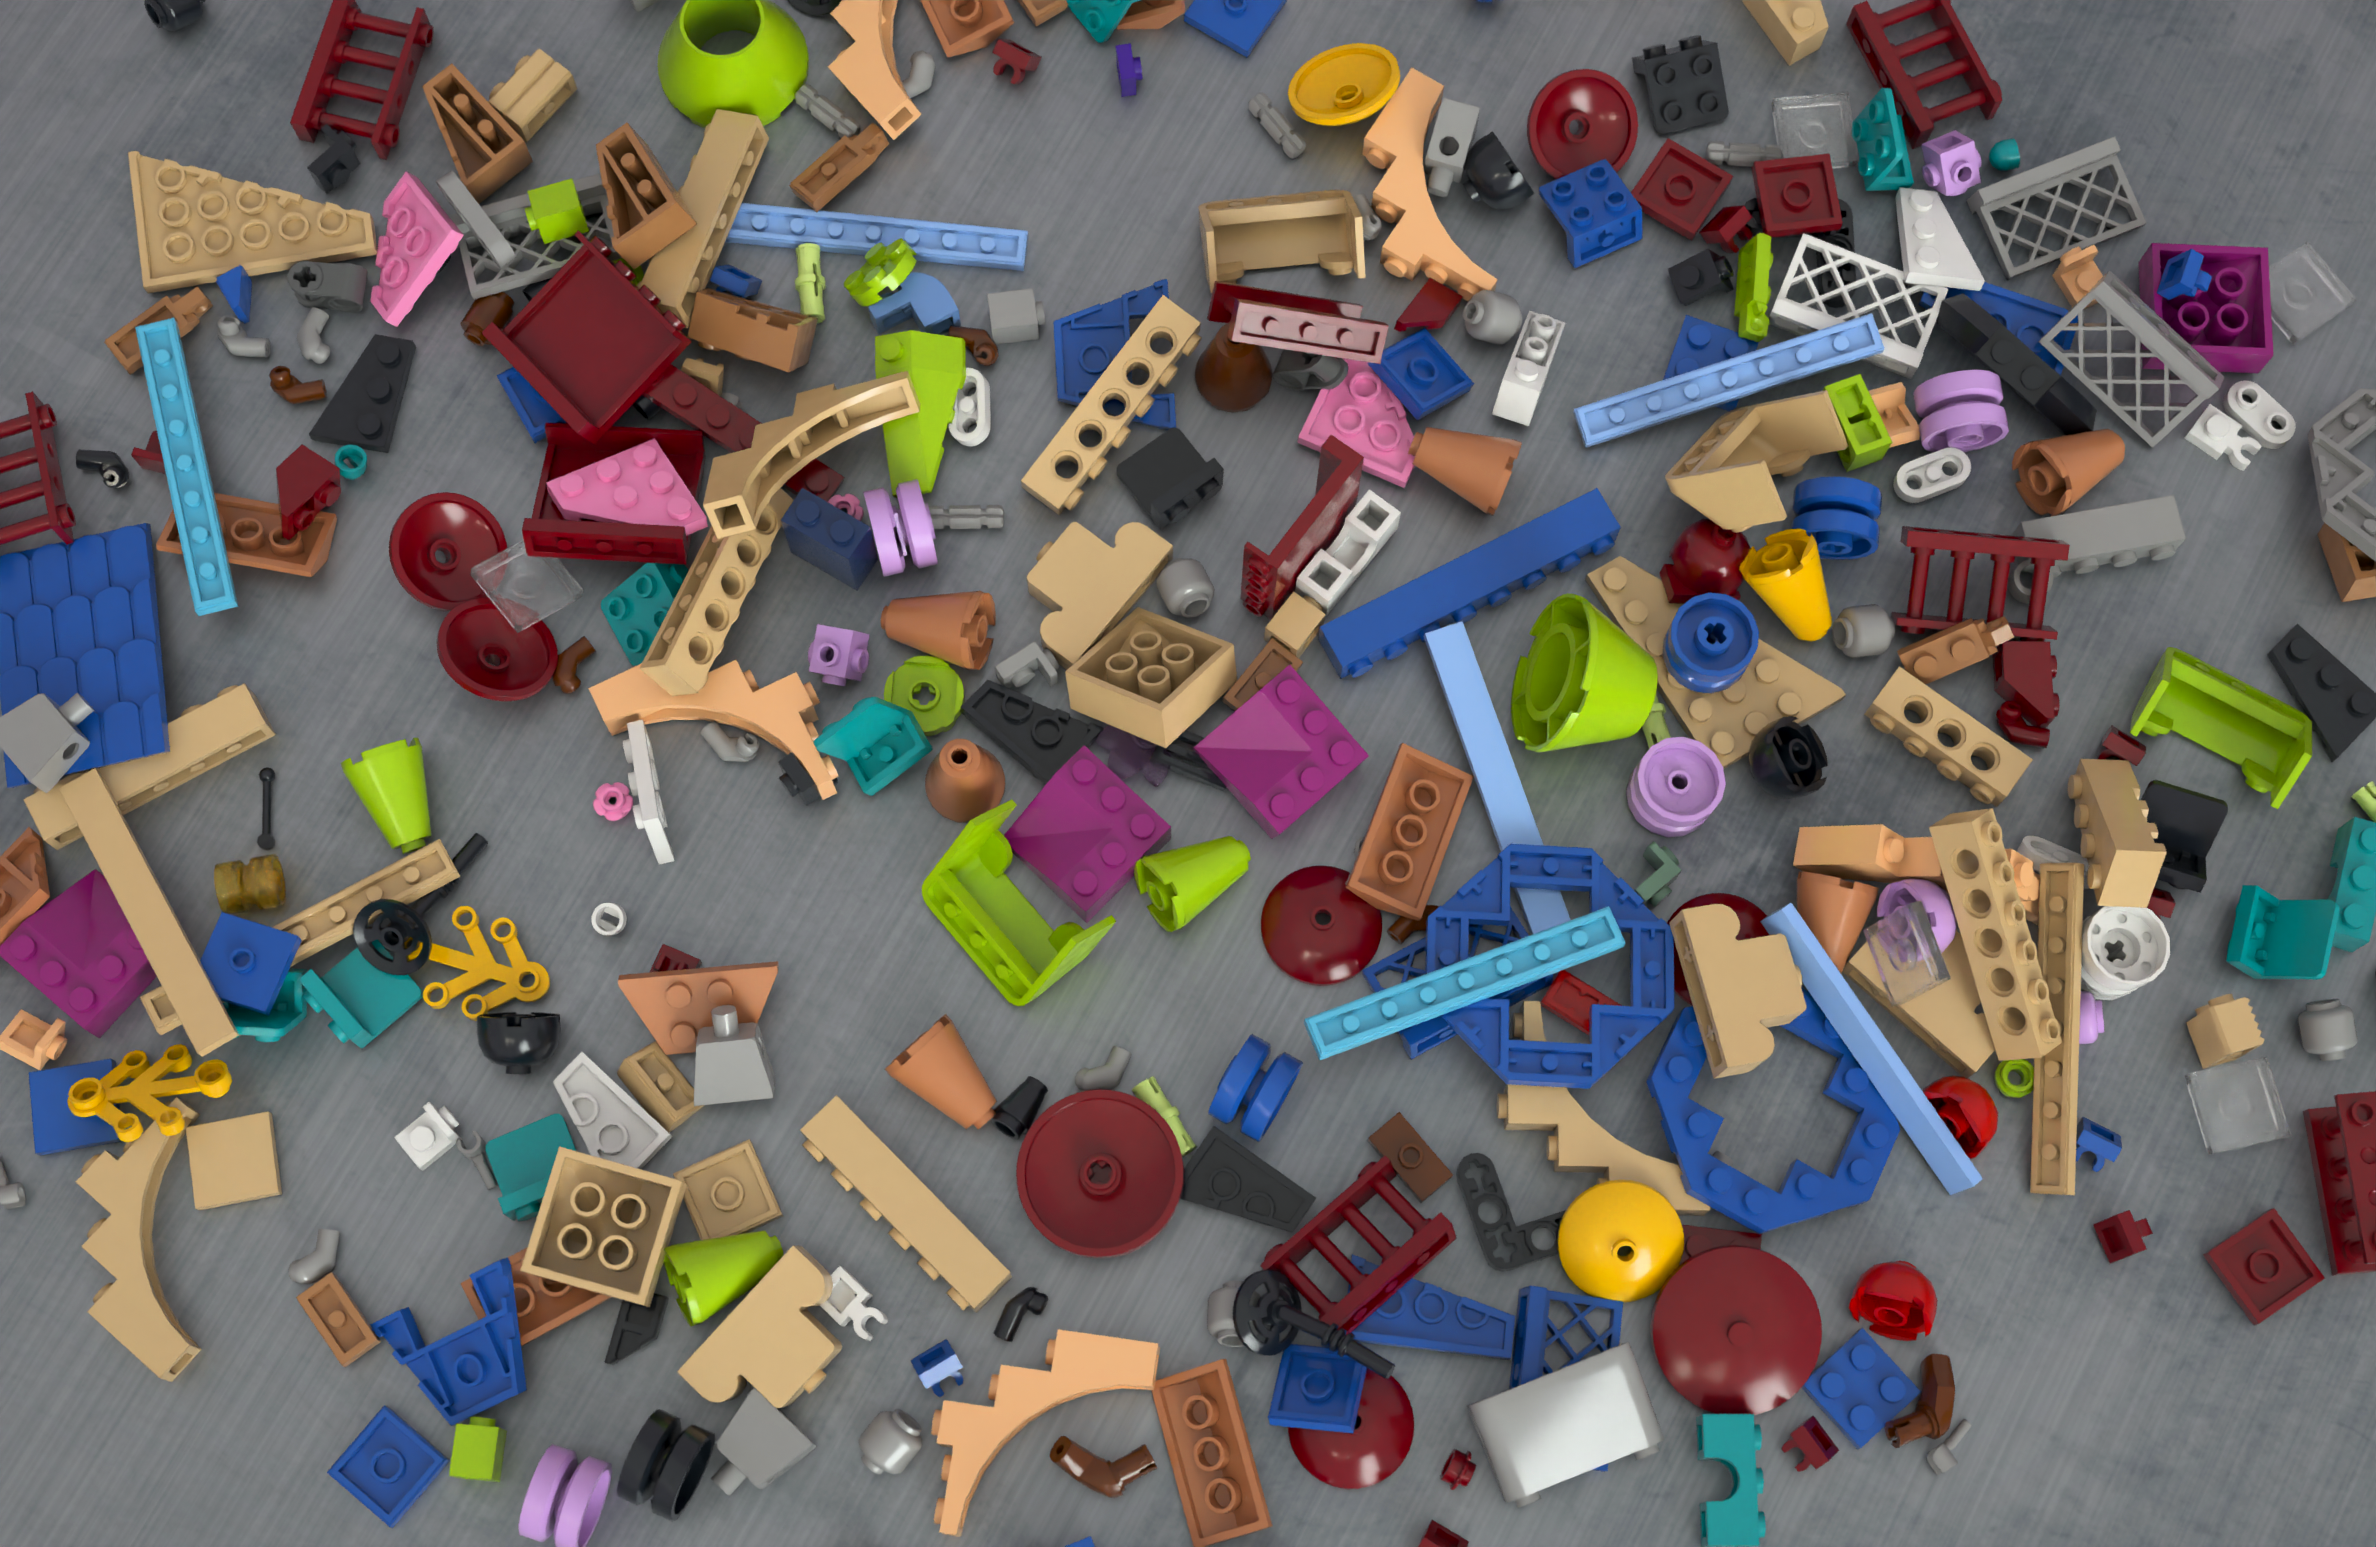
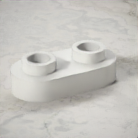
(972, 410)
(2257, 416)
(1929, 475)
(2044, 851)

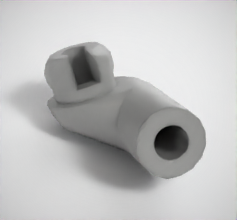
(730, 748)
(1105, 1076)
(318, 1262)

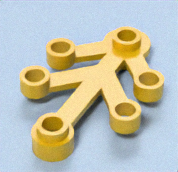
(483, 968)
(97, 1097)

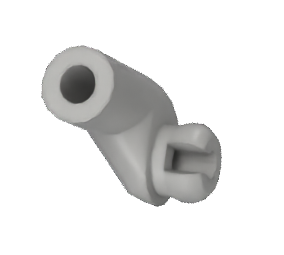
(920, 74)
(1371, 222)
(310, 339)
(237, 340)

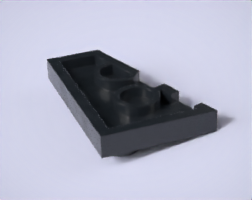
(369, 398)
(2327, 690)
(1027, 730)
(1242, 1184)

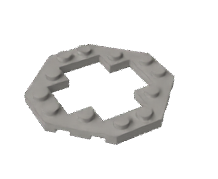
(2340, 473)

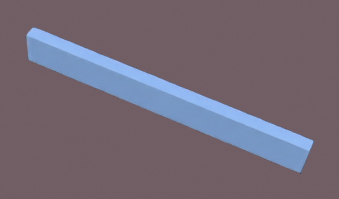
(859, 233)
(1728, 380)
(1491, 762)
(1874, 1053)

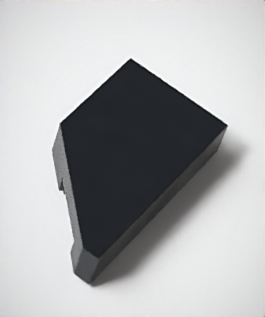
(636, 1328)

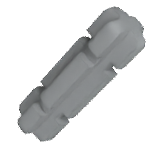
(826, 112)
(1277, 125)
(1740, 153)
(967, 516)

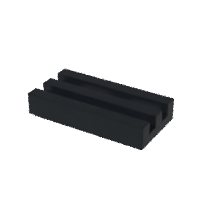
(1184, 768)

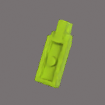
(1752, 287)

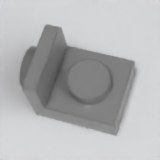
(1021, 666)

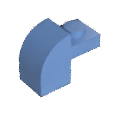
(919, 298)

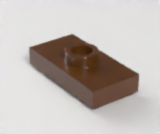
(1410, 1157)

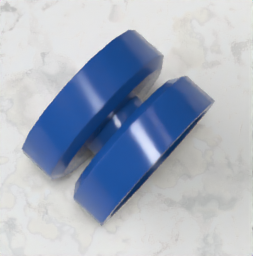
(1839, 515)
(1714, 620)
(1252, 1086)

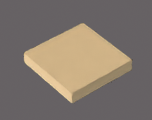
(233, 1160)
(729, 1193)

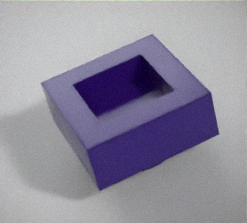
(1128, 69)

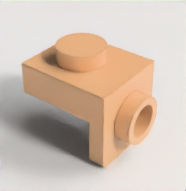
(1895, 414)
(33, 1039)

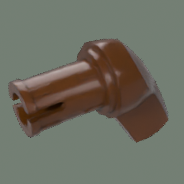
(1933, 1408)
(1097, 1473)

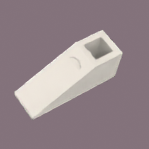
(1528, 368)

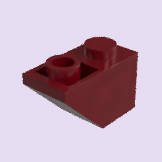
(304, 488)
(2025, 675)

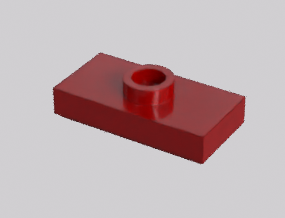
(1572, 999)

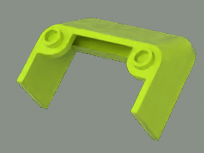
(2227, 718)
(996, 920)

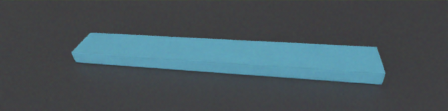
(186, 467)
(1464, 983)

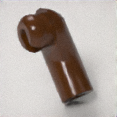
(978, 343)
(294, 390)
(567, 665)
(1404, 926)

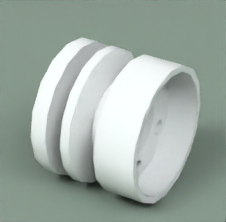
(2135, 946)

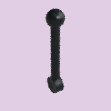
(266, 840)

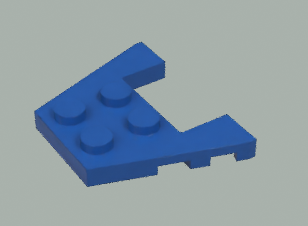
(1090, 342)
(473, 1365)

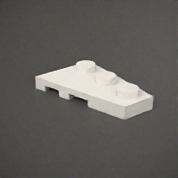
(1931, 243)
(607, 1116)

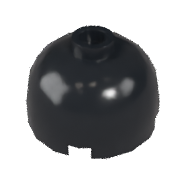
(1494, 175)
(1787, 759)
(518, 1039)

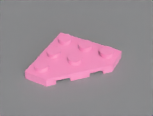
(414, 247)
(1365, 418)
(630, 489)

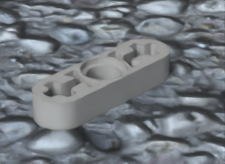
(476, 219)

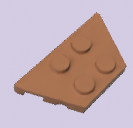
(22, 882)
(681, 1001)

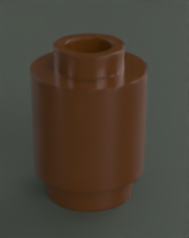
(483, 311)

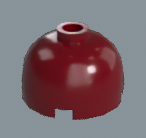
(1709, 558)

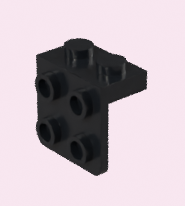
(1683, 84)
(1170, 477)
(2186, 828)

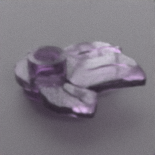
(1131, 755)

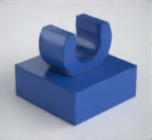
(2183, 276)
(735, 281)
(2098, 1140)
(936, 1365)

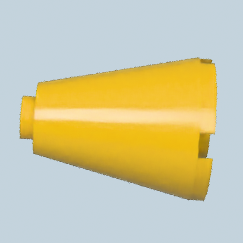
(1791, 582)

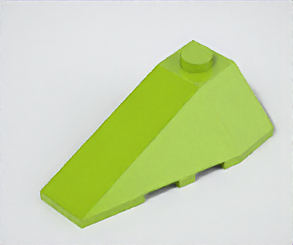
(937, 372)

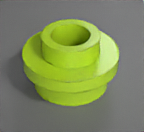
(2020, 1066)

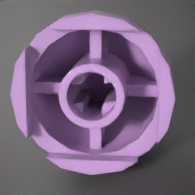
(1935, 902)

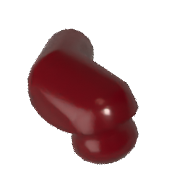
(2017, 730)

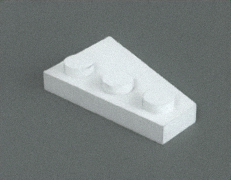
(644, 783)

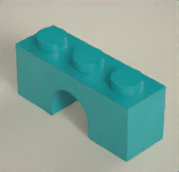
(2355, 883)
(1732, 1442)

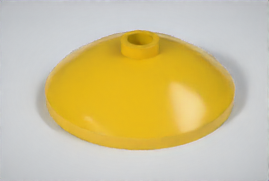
(1344, 84)
(1614, 1217)

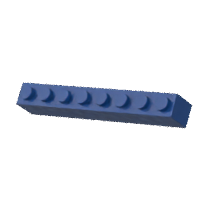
(1469, 584)

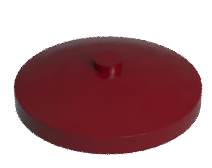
(1100, 1173)
(1736, 1330)

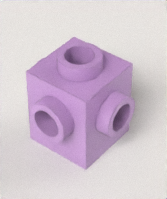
(1951, 163)
(838, 654)

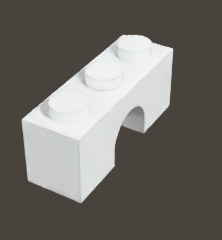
(1359, 541)

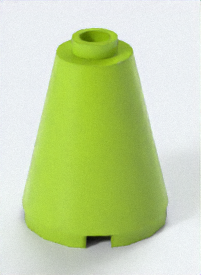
(394, 792)
(1189, 878)
(718, 1271)

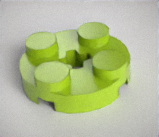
(883, 268)
(941, 680)

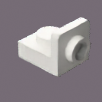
(429, 1135)

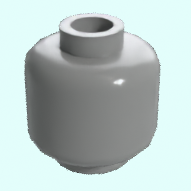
(1492, 317)
(1185, 587)
(1863, 631)
(2327, 1029)
(1220, 1314)
(890, 1442)

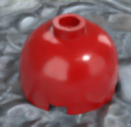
(1965, 1111)
(1895, 1300)

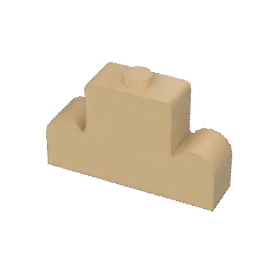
(1092, 584)
(1736, 986)
(1941, 1016)
(770, 1338)

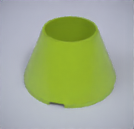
(750, 81)
(1580, 680)

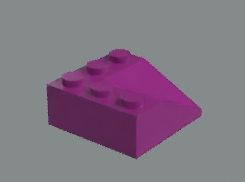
(2226, 322)
(1281, 752)
(1086, 834)
(82, 954)

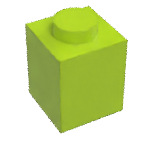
(556, 211)
(478, 1450)

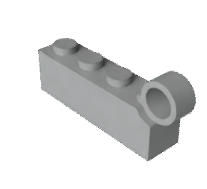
(2103, 537)

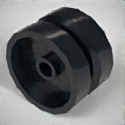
(665, 1464)

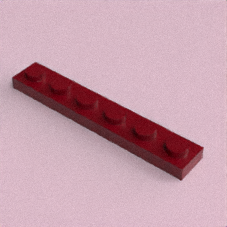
(729, 426)

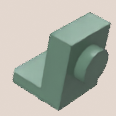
(1656, 887)

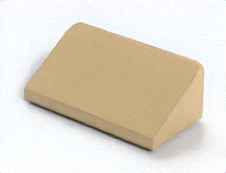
(658, 1086)

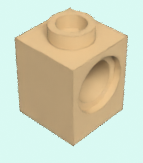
(1296, 623)

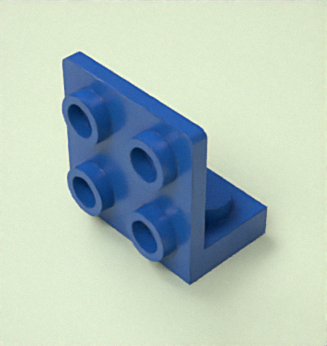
(1593, 211)

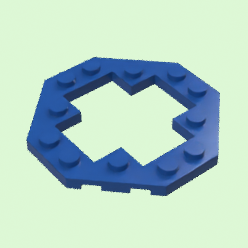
(1612, 1028)
(1804, 1190)

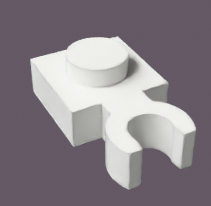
(2217, 434)
(849, 1303)

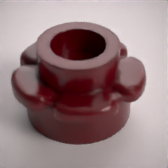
(1458, 1469)

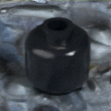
(174, 13)

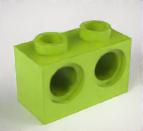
(1860, 423)

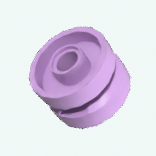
(1961, 411)
(901, 527)
(1661, 805)
(565, 1498)

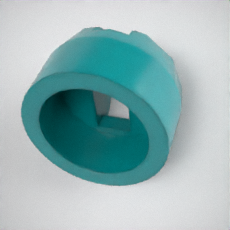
(2005, 155)
(356, 457)

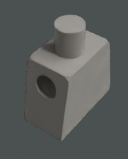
(1453, 137)
(45, 737)
(731, 1061)
(759, 1445)

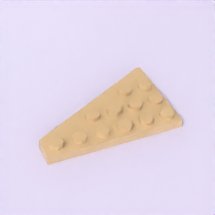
(205, 224)
(1726, 719)

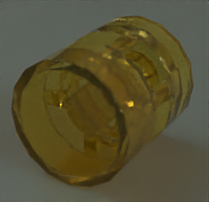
(243, 885)

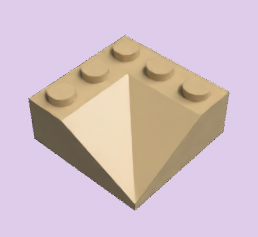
(1151, 677)
(604, 1227)

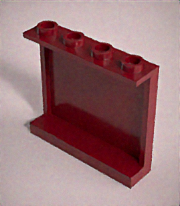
(591, 340)
(553, 536)
(1273, 578)

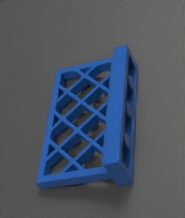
(1435, 1031)
(1532, 1328)

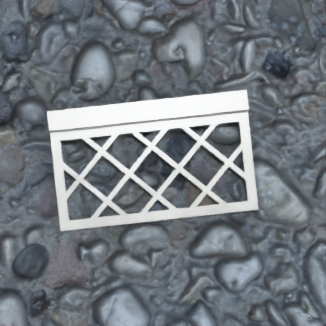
(1803, 319)

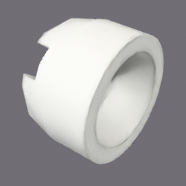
(606, 927)

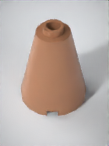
(1467, 463)
(2065, 468)
(944, 626)
(964, 781)
(1834, 911)
(945, 1075)

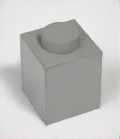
(1015, 316)

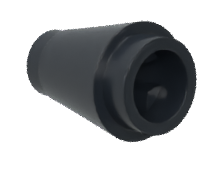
(1020, 1108)

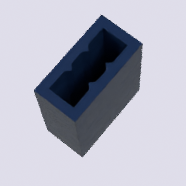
(829, 539)

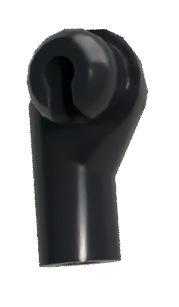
(107, 463)
(1016, 1308)

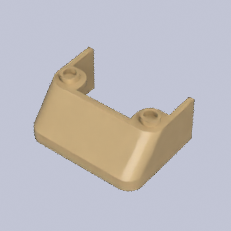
(1281, 233)
(1733, 461)

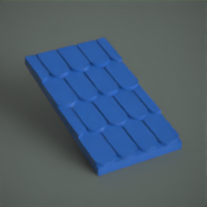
(89, 626)

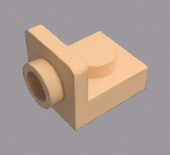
(2078, 274)

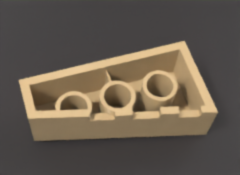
(2115, 833)

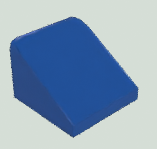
(237, 289)

